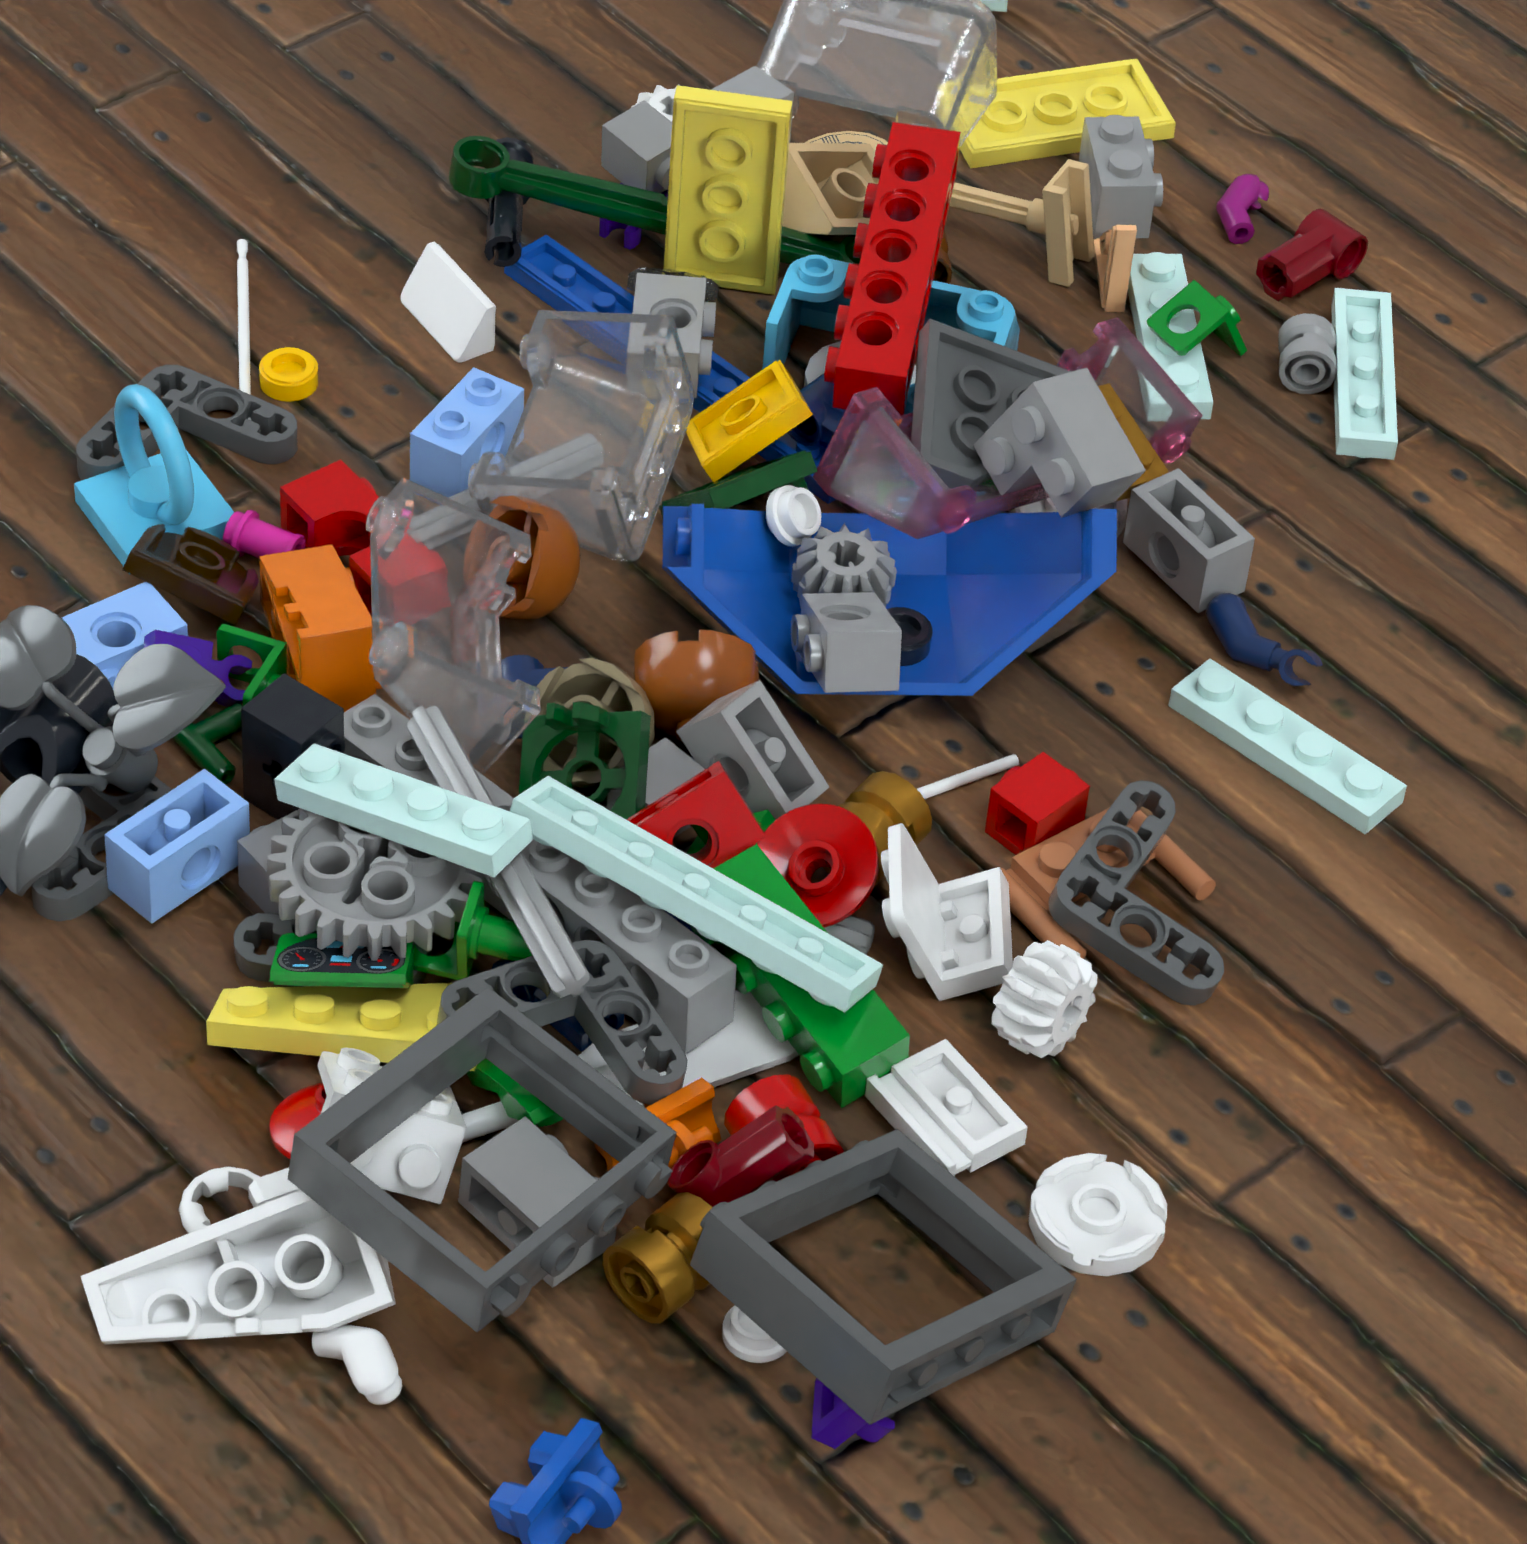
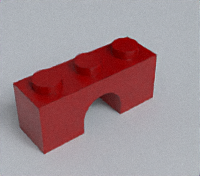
(333, 510)

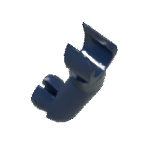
(1243, 643)

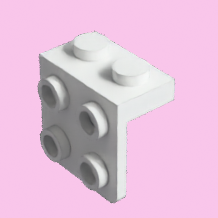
(952, 929)
(416, 1154)

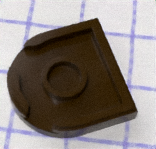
(194, 569)

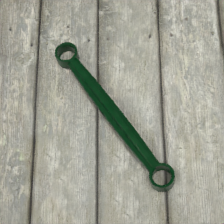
(595, 196)

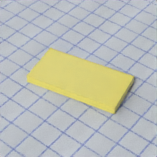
(1046, 111)
(727, 187)

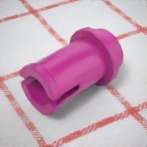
(258, 537)

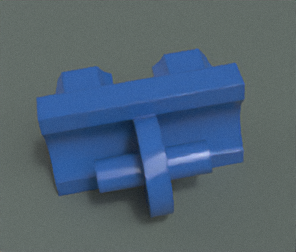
(568, 1489)

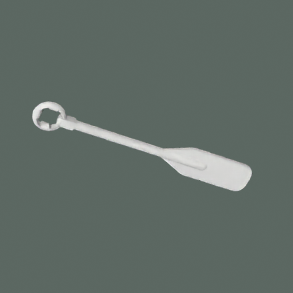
(730, 1054)

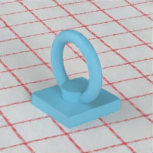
(149, 489)

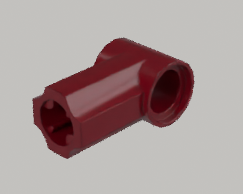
(1319, 248)
(744, 1161)

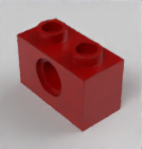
(710, 802)

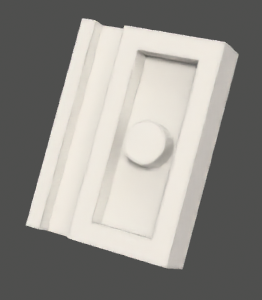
(947, 1109)

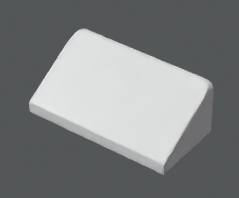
(450, 305)

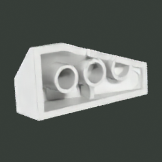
(247, 1275)

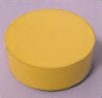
(288, 374)

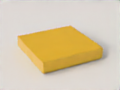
(747, 420)

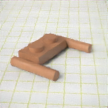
(1039, 868)

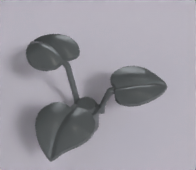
(156, 699)

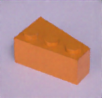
(323, 621)

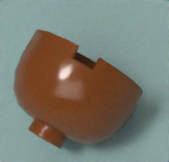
(554, 561)
(691, 674)

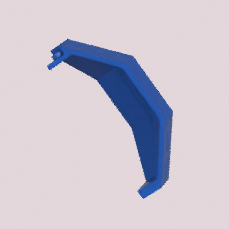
(981, 587)

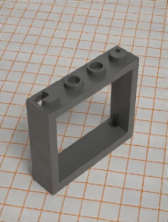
(545, 1068)
(825, 1338)

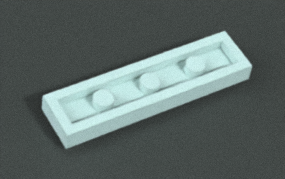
(1152, 284)
(1364, 374)
(1287, 746)
(404, 810)

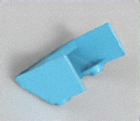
(816, 289)

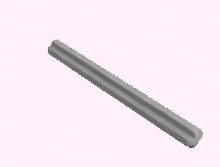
(516, 882)

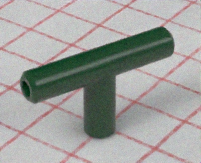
(199, 738)

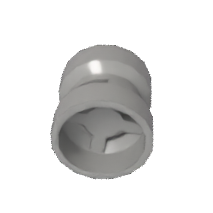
(1307, 353)

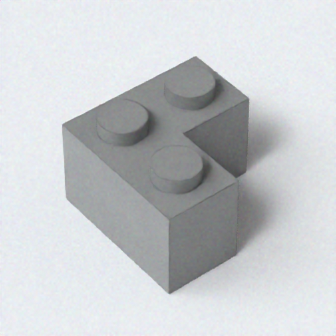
(1066, 440)

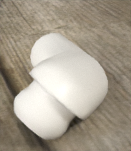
(366, 1359)

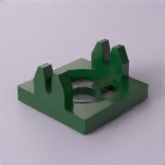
(749, 482)
(626, 728)

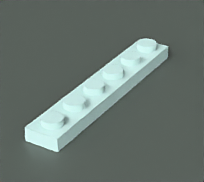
(697, 894)

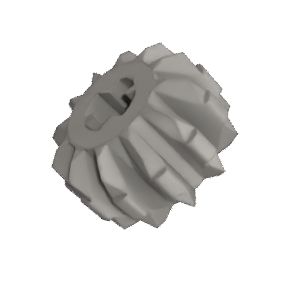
(843, 564)

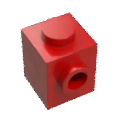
(1035, 803)

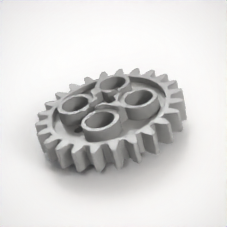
(363, 887)

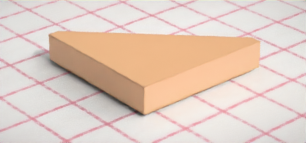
(1113, 265)

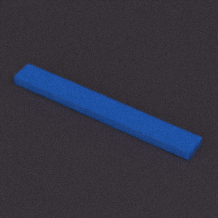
(574, 285)

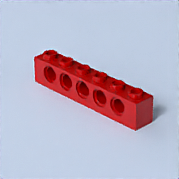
(896, 264)

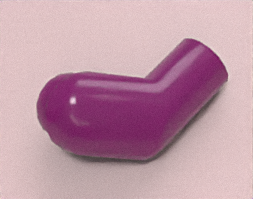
(1235, 202)

